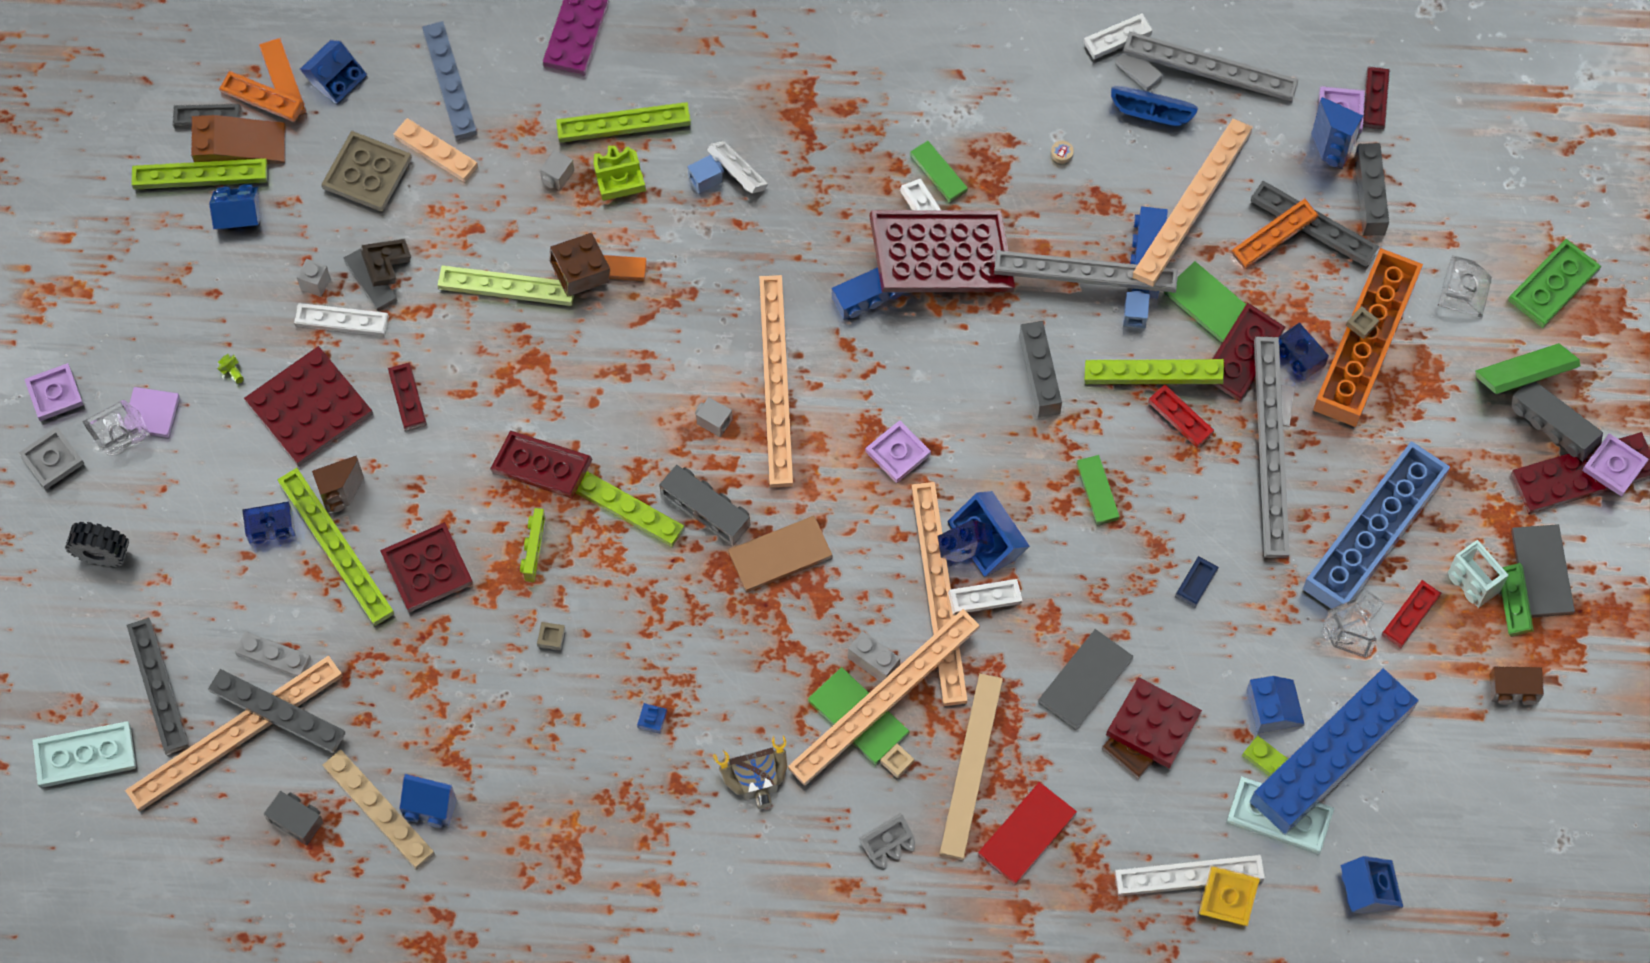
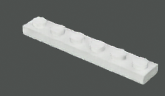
(1181, 875)

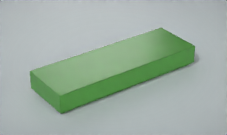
(938, 171)
(1097, 490)
(1516, 601)

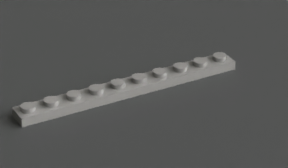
(1271, 447)

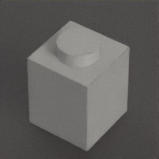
(556, 170)
(313, 277)
(713, 416)

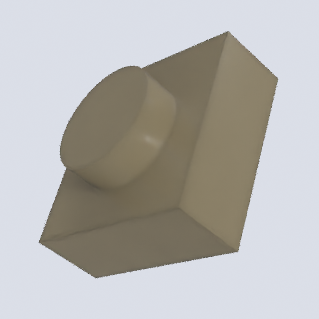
(1362, 322)
(551, 636)

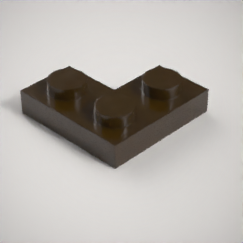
(380, 258)

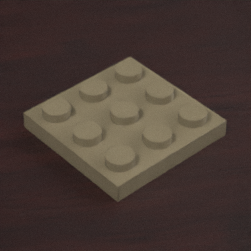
(366, 171)

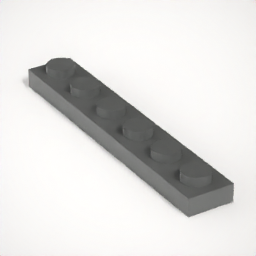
(1322, 228)
(157, 686)
(277, 711)

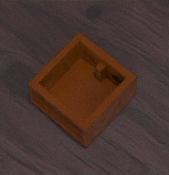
(580, 264)

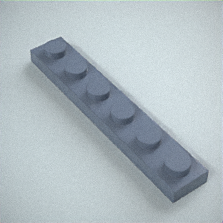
(449, 80)

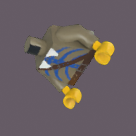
(755, 773)

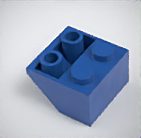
(333, 71)
(235, 207)

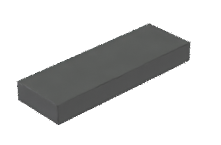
(183, 113)
(380, 296)

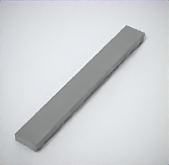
(1210, 66)
(1079, 271)

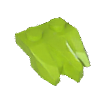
(618, 173)

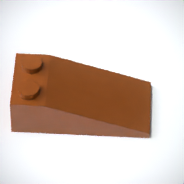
(237, 139)

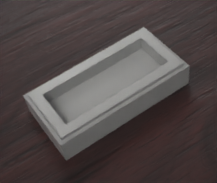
(1139, 70)

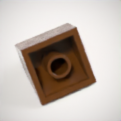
(338, 483)

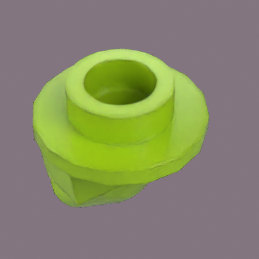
(227, 364)

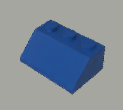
(1335, 132)
(1007, 538)

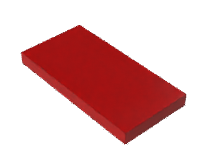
(1027, 833)

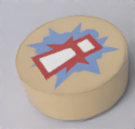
(1062, 152)

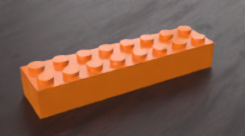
(1359, 359)

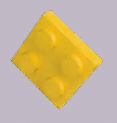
(1229, 895)

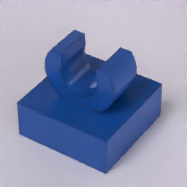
(652, 718)

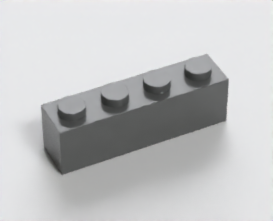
(1371, 189)
(1040, 369)
(1557, 420)
(705, 504)

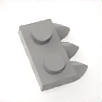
(888, 839)

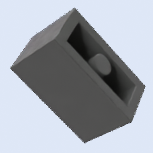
(294, 817)

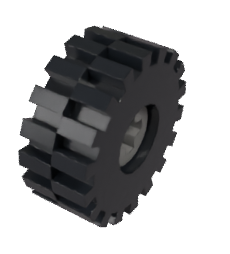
(97, 544)

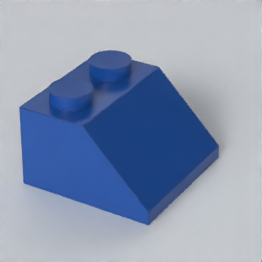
(1274, 704)
(427, 801)
(1371, 885)

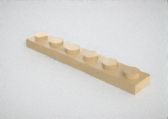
(378, 809)

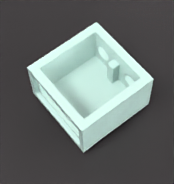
(1472, 579)

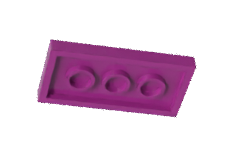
(575, 35)

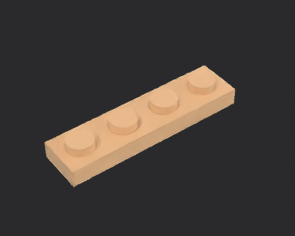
(435, 150)

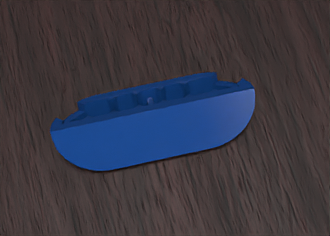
(1153, 106)

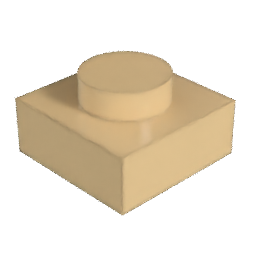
(897, 760)

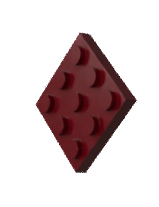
(426, 567)
(1154, 722)

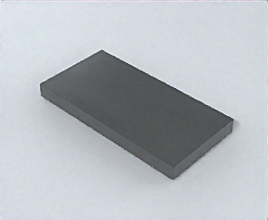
(1544, 569)
(1085, 679)

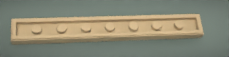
(971, 767)

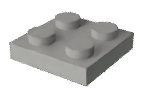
(51, 458)

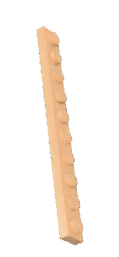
(1192, 202)
(776, 381)
(937, 588)
(883, 697)
(228, 737)

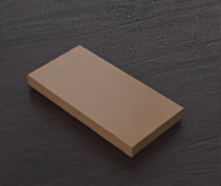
(780, 553)

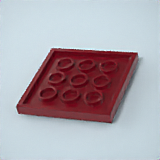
(308, 406)

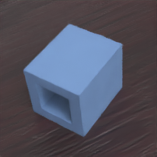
(705, 173)
(1136, 309)

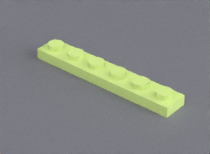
(503, 285)

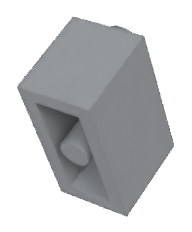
(873, 657)

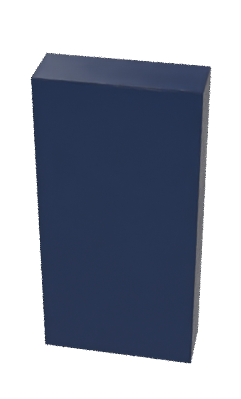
(1197, 581)

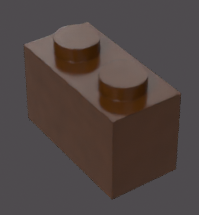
(1516, 685)

